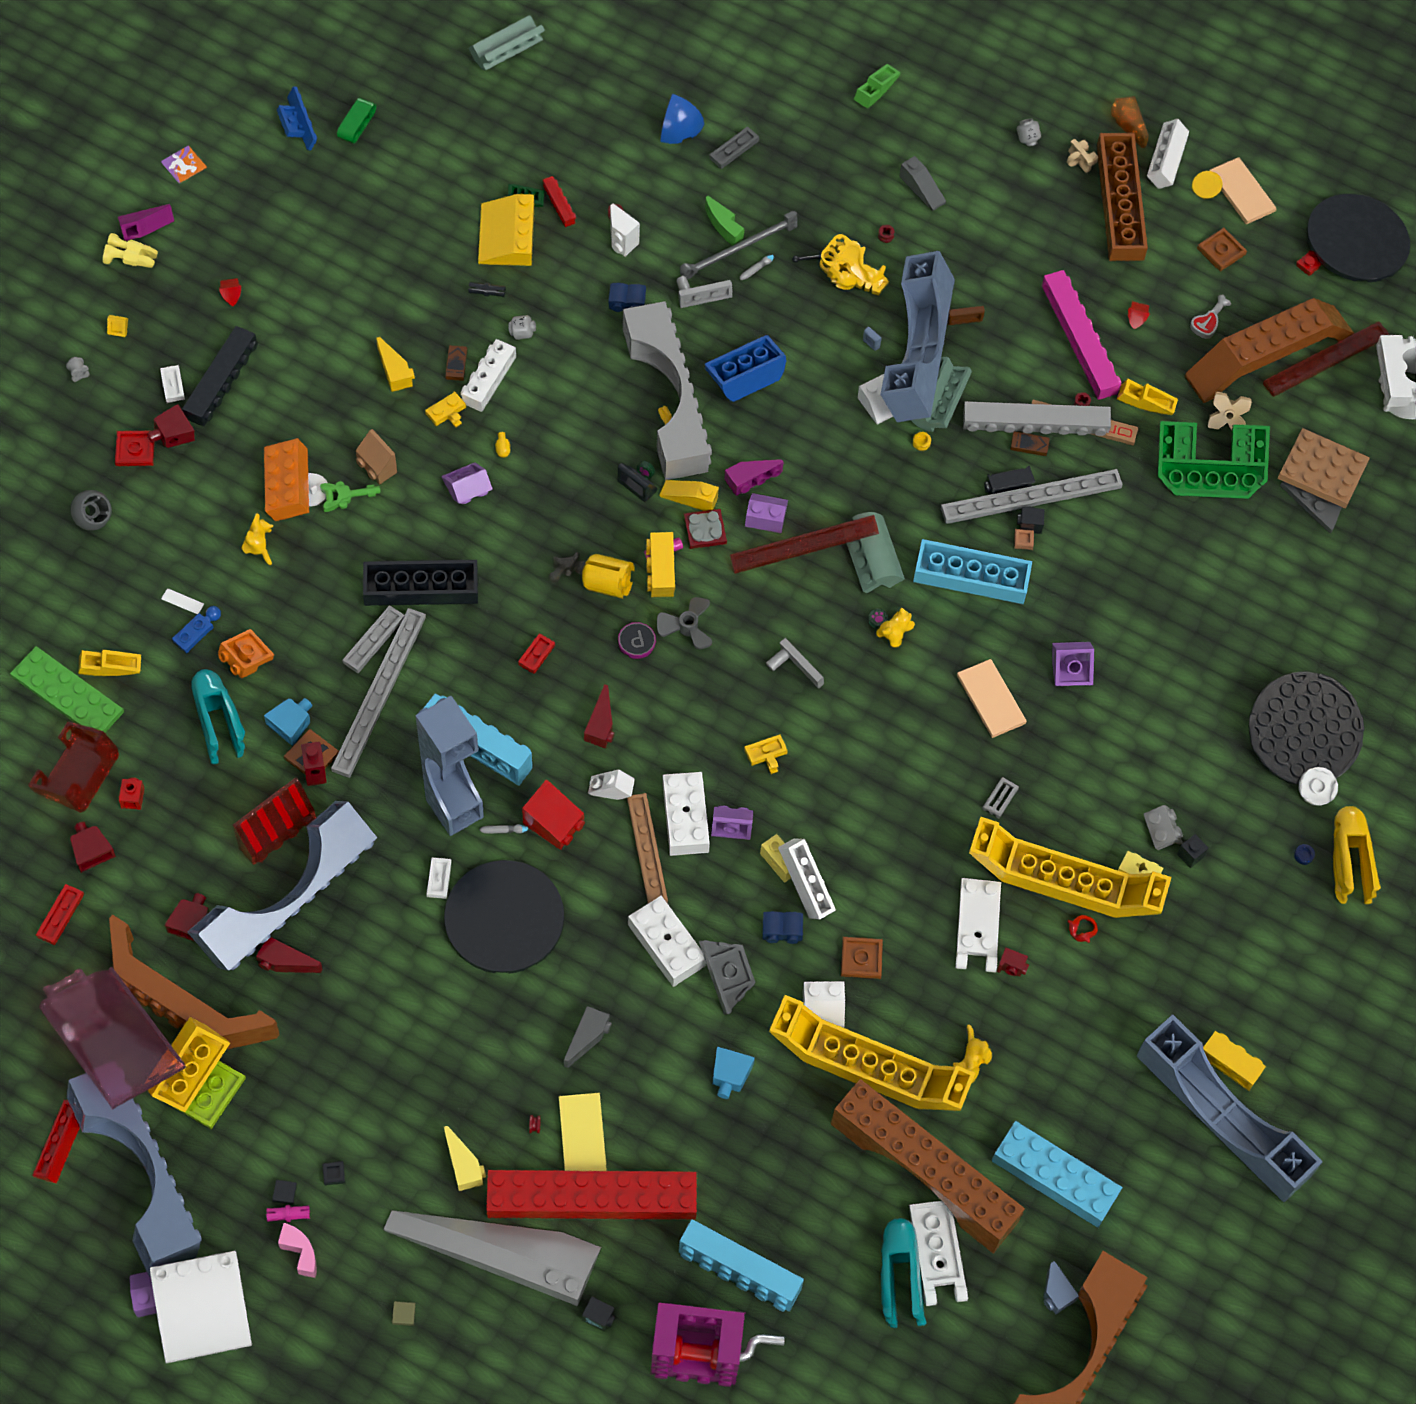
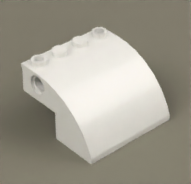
(200, 1306)

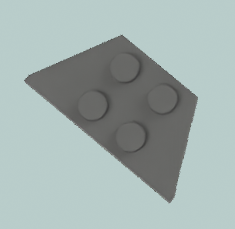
(1321, 510)
(728, 971)

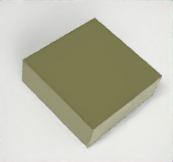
(403, 1313)

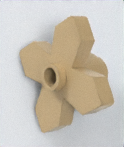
(1229, 411)

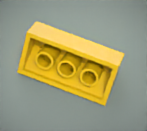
(200, 1051)

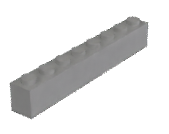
(1036, 418)

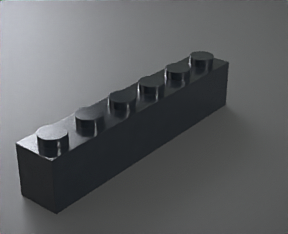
(220, 376)

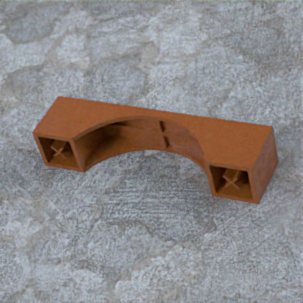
(973, 1199)
(1107, 1299)

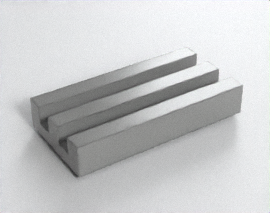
(992, 810)

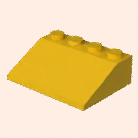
(507, 231)

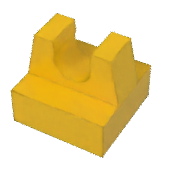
(117, 325)

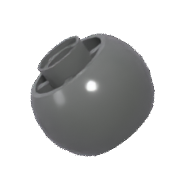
(100, 509)

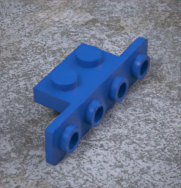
(295, 119)

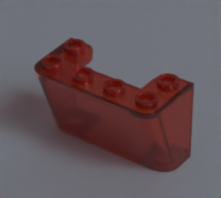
(79, 769)

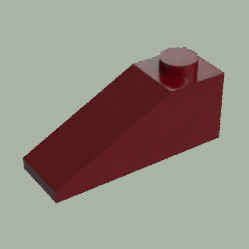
(600, 724)
(282, 958)

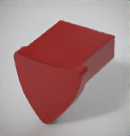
(230, 290)
(1137, 314)

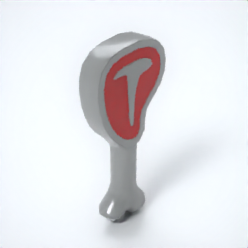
(1207, 324)

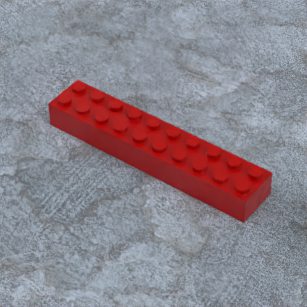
(591, 1194)

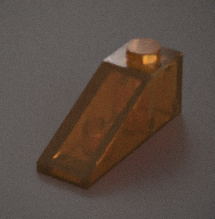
(1130, 119)

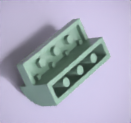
(506, 43)
(948, 391)
(875, 557)

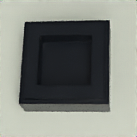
(333, 1173)
(284, 1192)

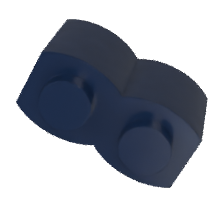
(626, 296)
(782, 926)

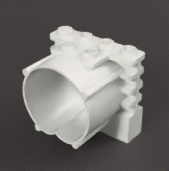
(1396, 358)

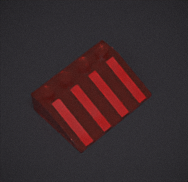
(274, 821)

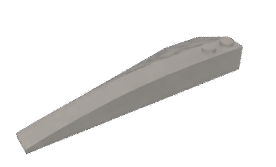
(529, 1256)

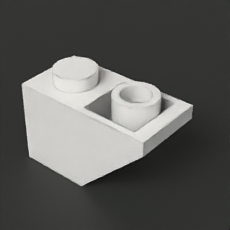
(611, 785)

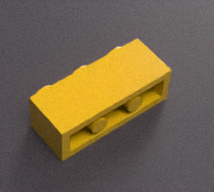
(1233, 1060)

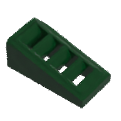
(518, 189)

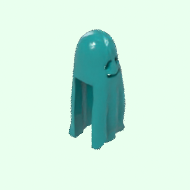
(212, 695)
(900, 1246)

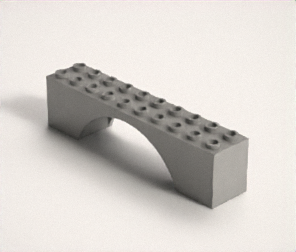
(653, 341)

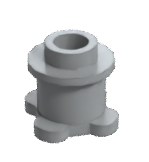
(77, 368)

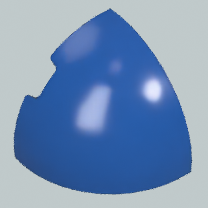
(681, 121)

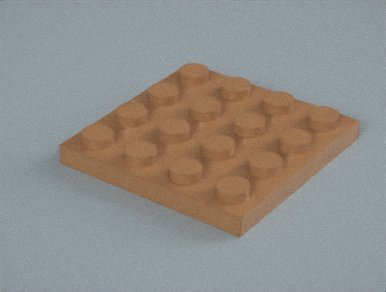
(1323, 468)

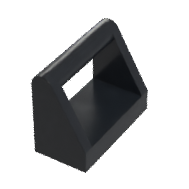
(635, 482)

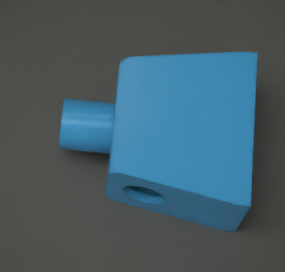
(289, 719)
(731, 1071)

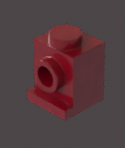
(1013, 963)

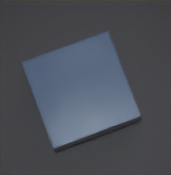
(872, 338)

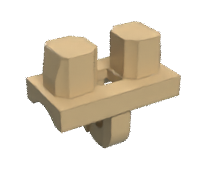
(1080, 157)

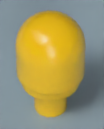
(502, 445)

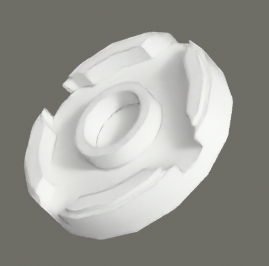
(1318, 786)

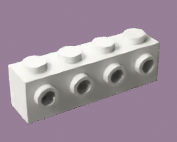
(1168, 153)
(488, 375)
(806, 878)

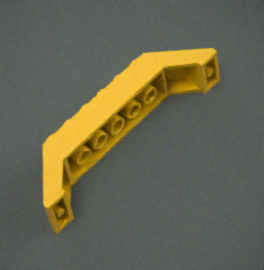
(1067, 876)
(862, 1058)

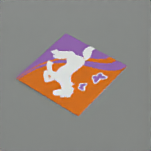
(183, 164)

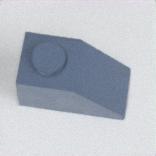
(1058, 1290)

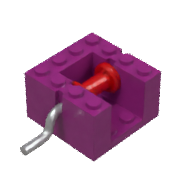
(701, 1344)

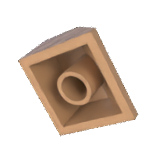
(376, 458)

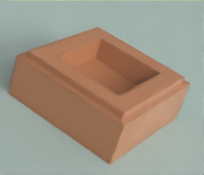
(1023, 539)

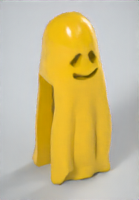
(1353, 832)

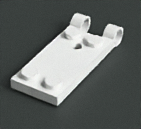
(978, 913)
(936, 1243)

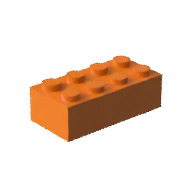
(286, 479)

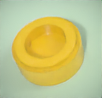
(921, 441)

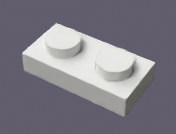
(172, 383)
(439, 878)

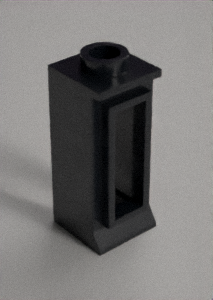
(1009, 480)

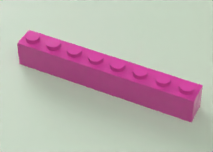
(1081, 334)

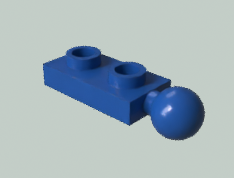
(196, 629)

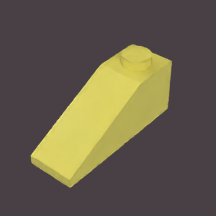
(464, 1163)

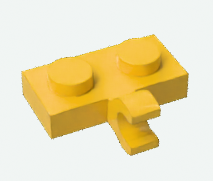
(447, 409)
(766, 751)

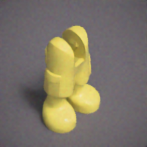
(135, 253)

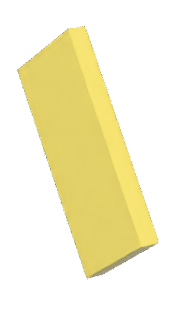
(582, 1132)

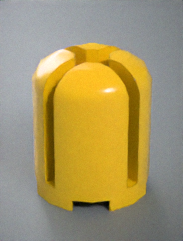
(607, 575)

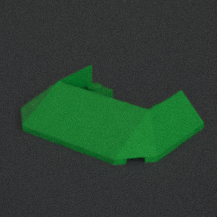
(1213, 478)

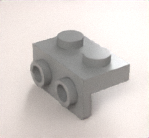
(1163, 827)

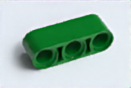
(356, 120)

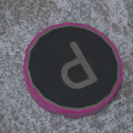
(636, 640)

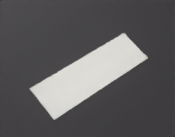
(182, 601)

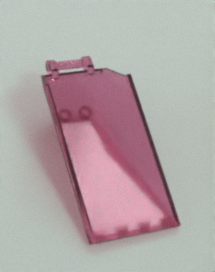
(110, 1034)

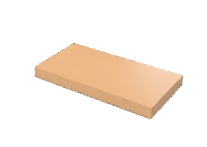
(1244, 191)
(991, 698)

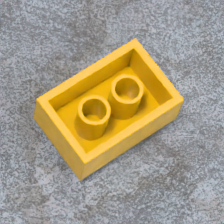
(660, 564)

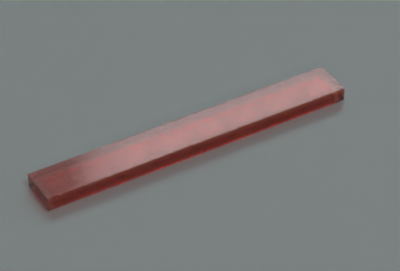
(1324, 359)
(804, 544)

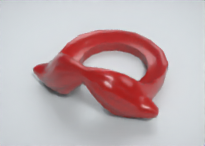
(1083, 936)

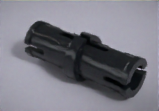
(487, 289)

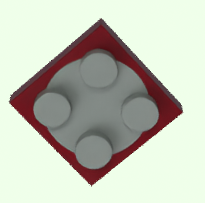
(705, 528)

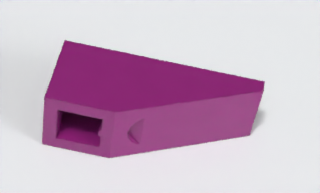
(144, 222)
(751, 473)

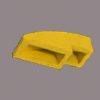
(1147, 398)
(109, 663)

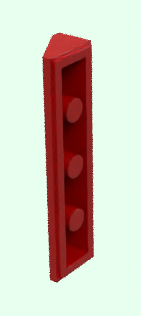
(57, 1145)

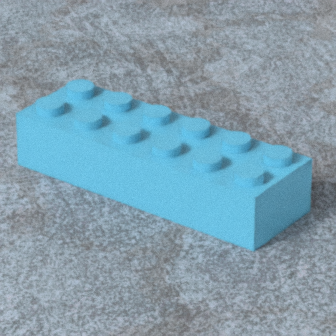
(972, 571)
(497, 750)
(1056, 1174)
(740, 1266)

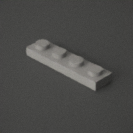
(373, 639)

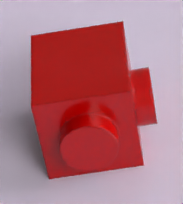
(131, 793)

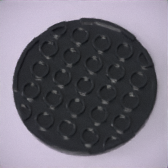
(1358, 237)
(1304, 725)
(504, 916)

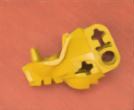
(851, 260)

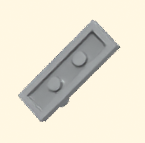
(702, 294)
(789, 651)

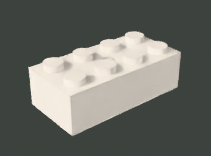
(685, 813)
(667, 941)

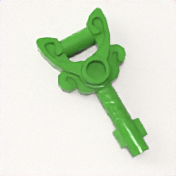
(344, 494)

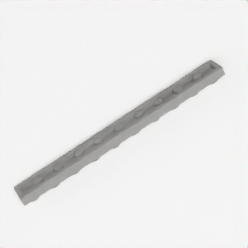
(1031, 496)
(378, 693)

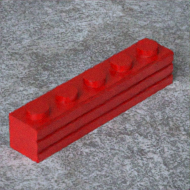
(559, 201)

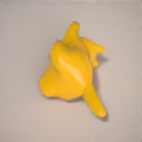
(255, 539)
(896, 627)
(976, 1053)

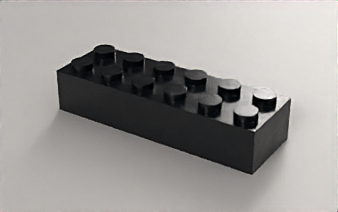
(420, 582)

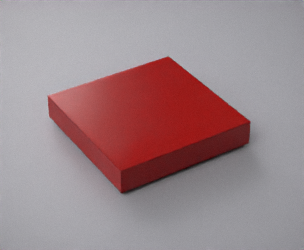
(134, 449)

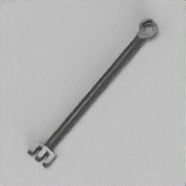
(789, 223)

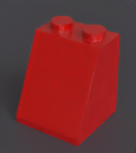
(552, 815)

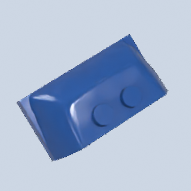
(748, 368)

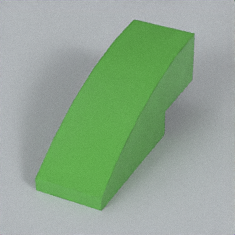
(876, 85)
(724, 221)

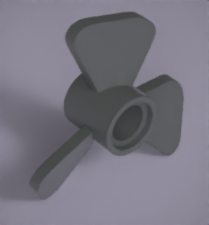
(669, 624)

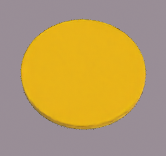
(1207, 184)

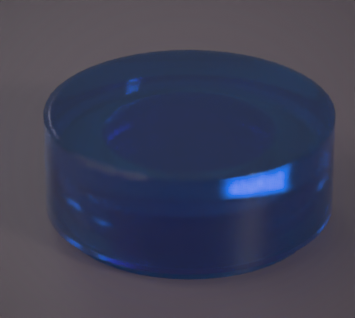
(1304, 854)

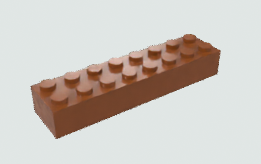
(1122, 197)

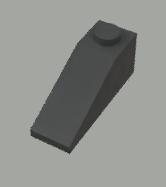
(921, 183)
(588, 1034)

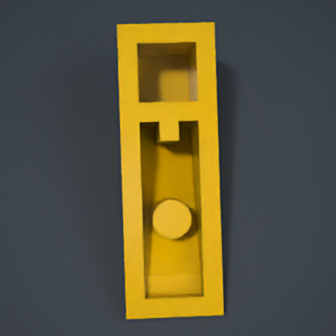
(395, 367)
(691, 493)

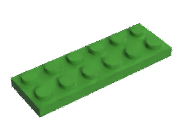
(66, 691)

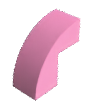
(294, 1240)

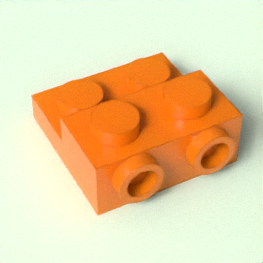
(244, 653)

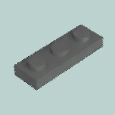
(734, 147)

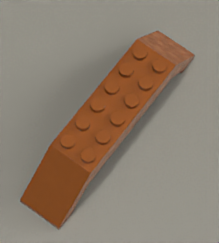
(1265, 344)
(177, 1004)

